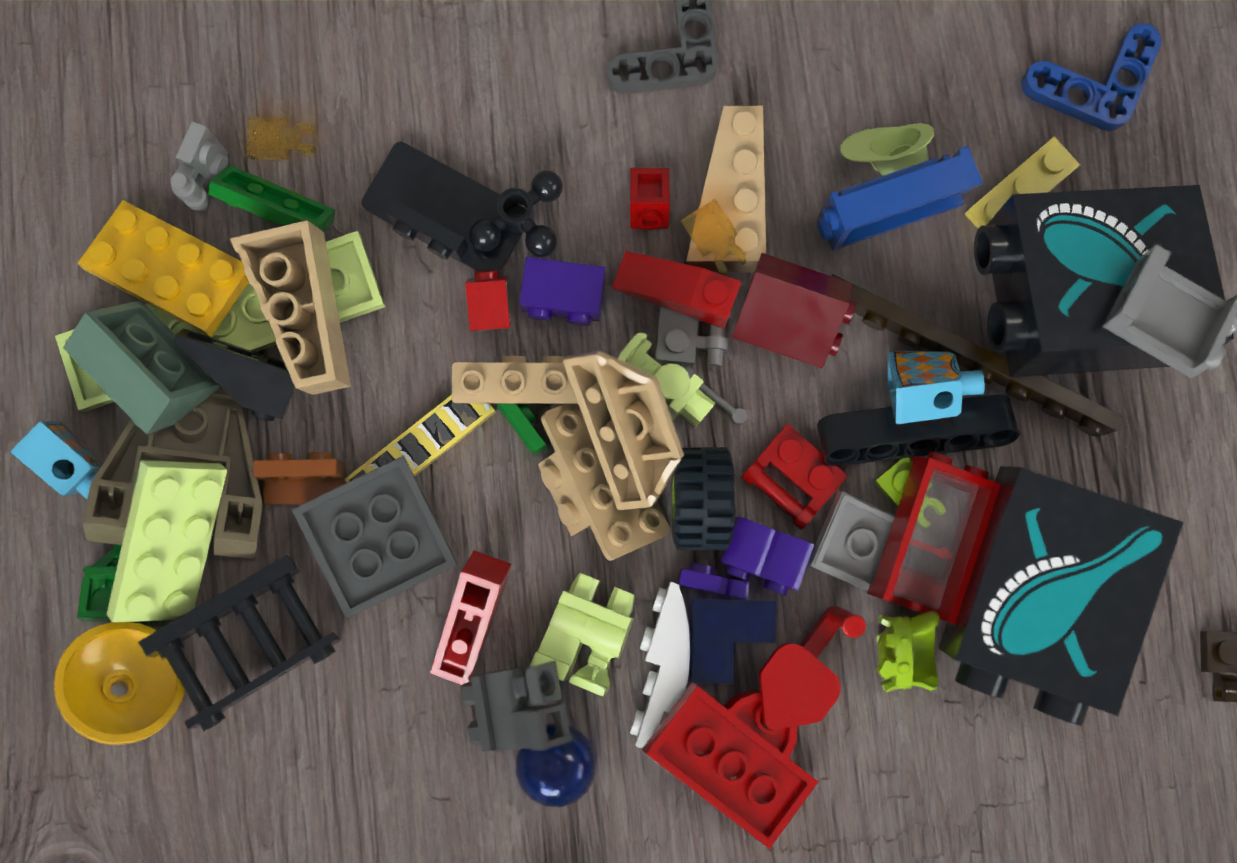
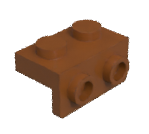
(298, 480)

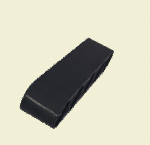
(875, 436)

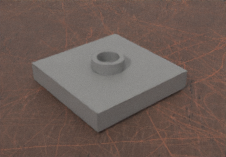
(852, 540)

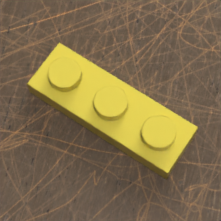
(1035, 175)

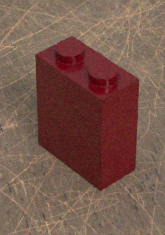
(794, 311)

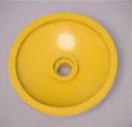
(109, 658)

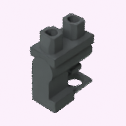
(502, 711)

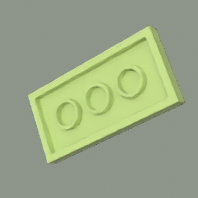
(166, 540)

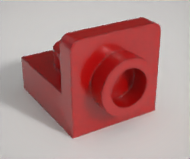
(649, 198)

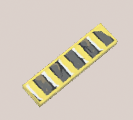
(430, 436)

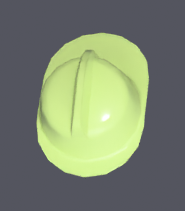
(889, 147)

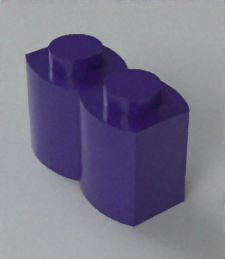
(766, 554)

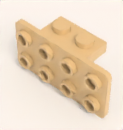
(583, 492)

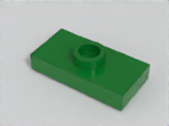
(520, 419)

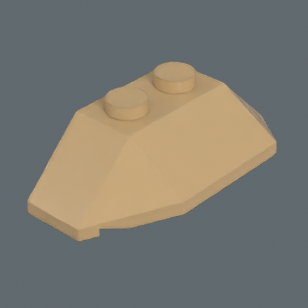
(626, 426)

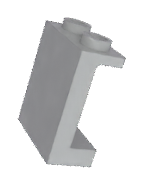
(1172, 316)

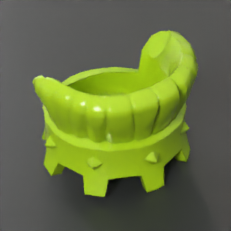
(908, 652)

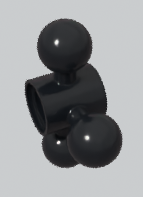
(539, 238)

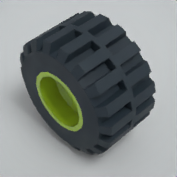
(703, 499)

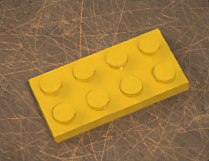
(166, 268)

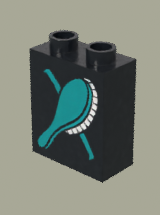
(1065, 261)
(1060, 595)

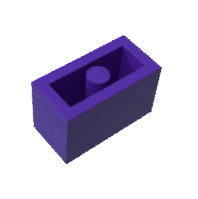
(562, 291)

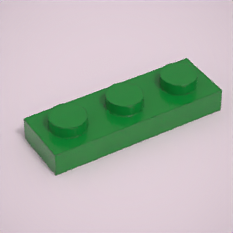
(268, 199)

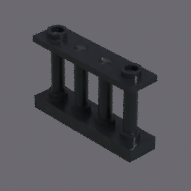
(206, 623)

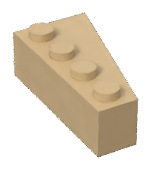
(738, 185)
(299, 302)

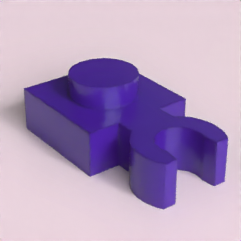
(702, 578)

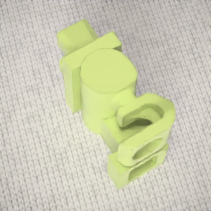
(679, 391)
(585, 622)

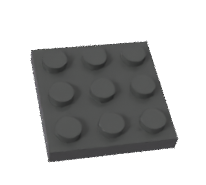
(374, 537)

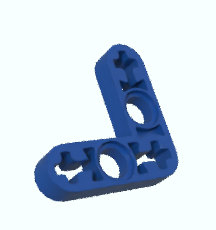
(1098, 95)

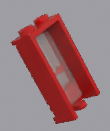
(935, 537)

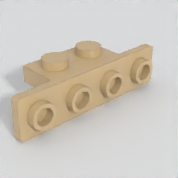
(512, 382)

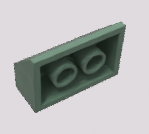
(139, 364)

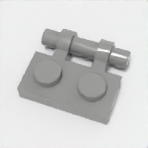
(200, 161)
(679, 340)

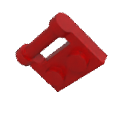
(800, 465)

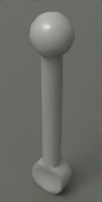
(738, 415)

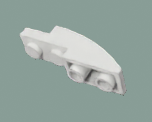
(670, 649)

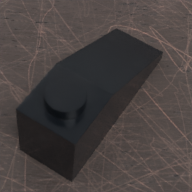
(247, 376)

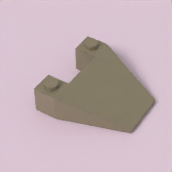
(207, 434)

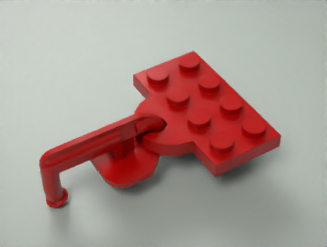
(734, 758)

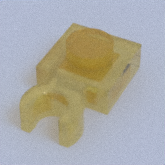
(272, 138)
(712, 232)

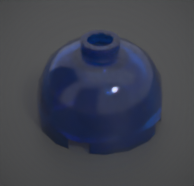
(558, 773)

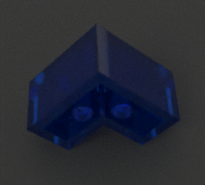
(715, 629)

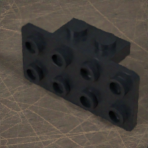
(438, 207)

